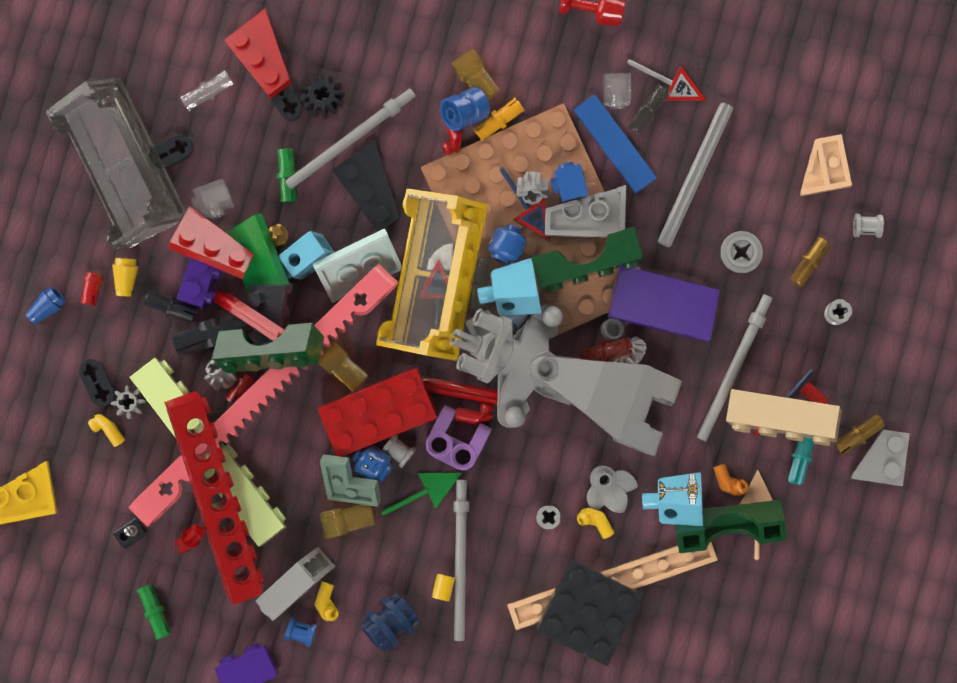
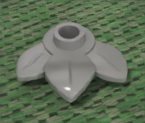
(611, 493)

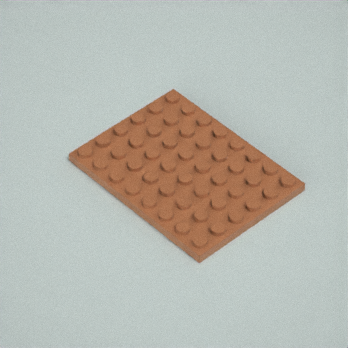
(529, 147)

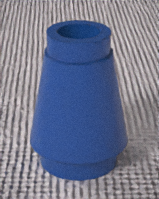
(46, 304)

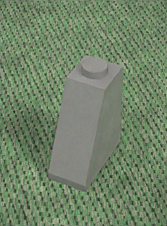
(294, 583)

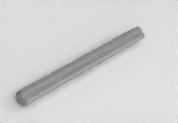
(695, 174)

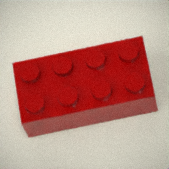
(378, 411)

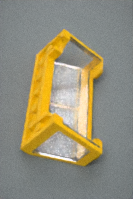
(435, 274)

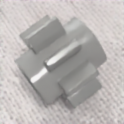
(532, 187)
(219, 378)
(124, 397)

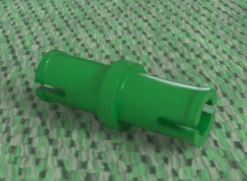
(286, 170)
(154, 611)

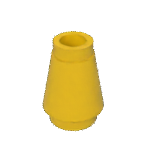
(124, 275)

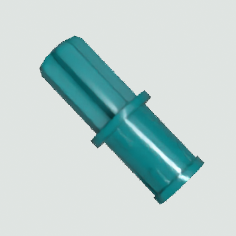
(801, 461)

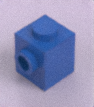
(569, 182)

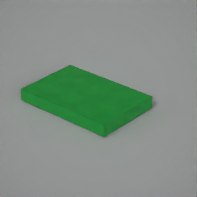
(265, 265)

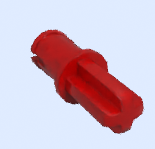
(190, 538)

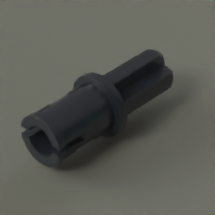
(170, 306)

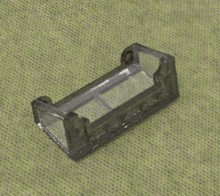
(119, 161)

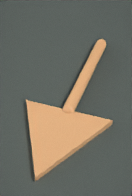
(756, 492)

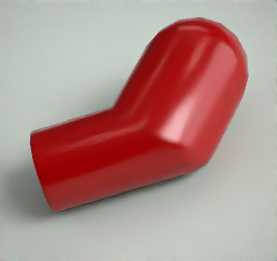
(454, 142)
(813, 394)

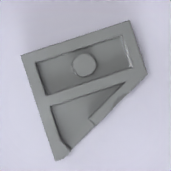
(884, 459)

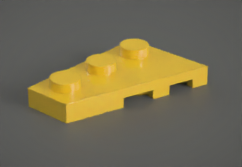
(28, 496)

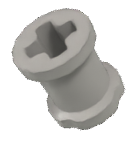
(868, 225)
(840, 304)
(399, 450)
(556, 517)

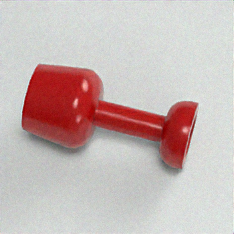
(607, 11)

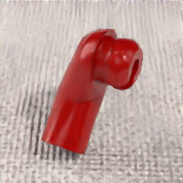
(475, 417)

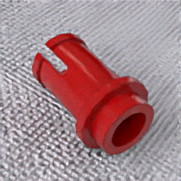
(91, 288)
(241, 385)

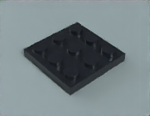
(588, 612)

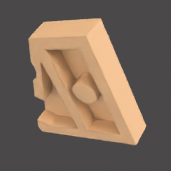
(826, 167)

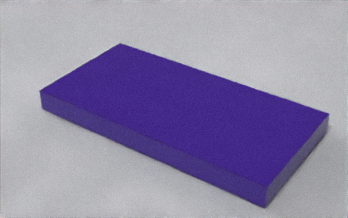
(664, 303)

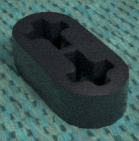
(293, 99)
(170, 145)
(91, 385)

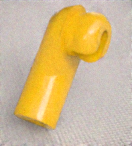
(108, 427)
(595, 518)
(324, 604)

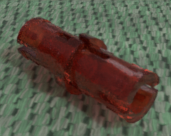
(607, 350)

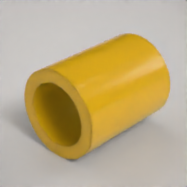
(443, 587)

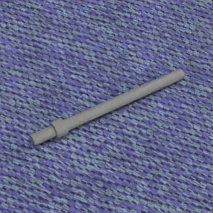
(390, 108)
(755, 322)
(461, 507)

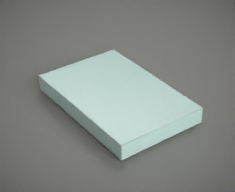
(348, 266)

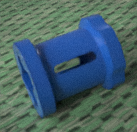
(300, 632)

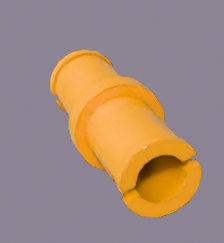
(498, 119)

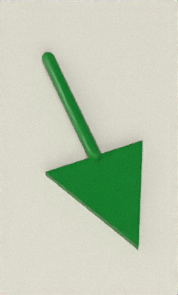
(435, 485)

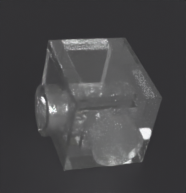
(617, 90)
(212, 199)

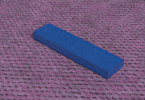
(615, 144)

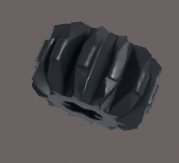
(325, 104)

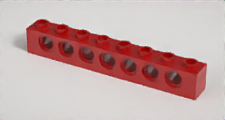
(180, 412)

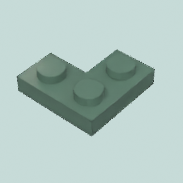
(344, 487)

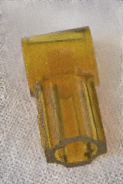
(471, 70)
(337, 362)
(340, 521)

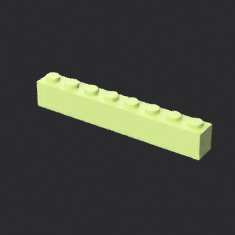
(262, 520)

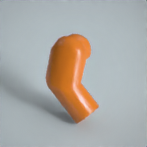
(729, 484)

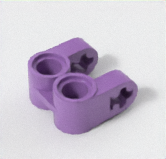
(454, 445)

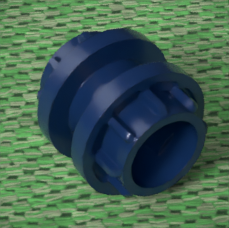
(389, 623)

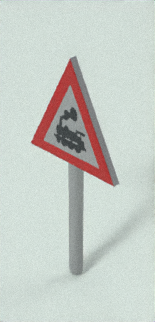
(681, 87)

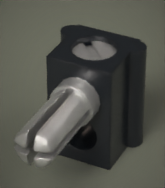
(133, 530)

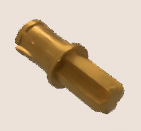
(279, 235)
(810, 262)
(859, 435)

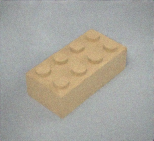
(783, 416)

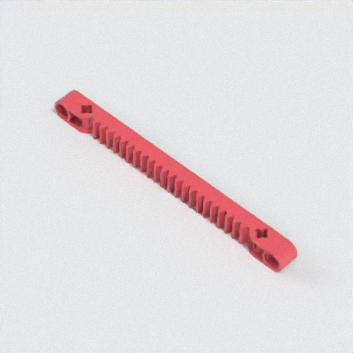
(375, 286)

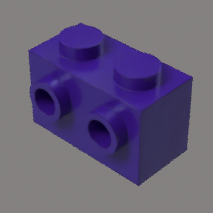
(198, 284)
(252, 667)

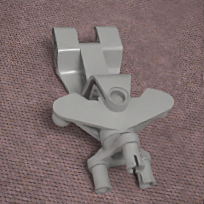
(607, 392)

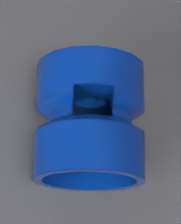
(464, 109)

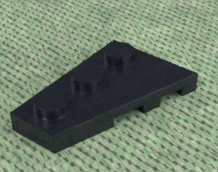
(368, 186)
(271, 303)

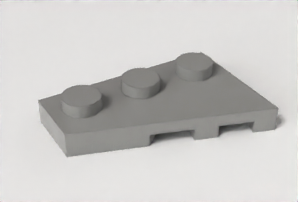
(588, 217)

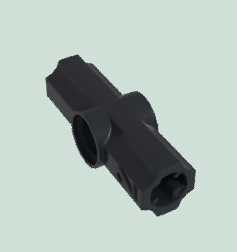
(206, 334)

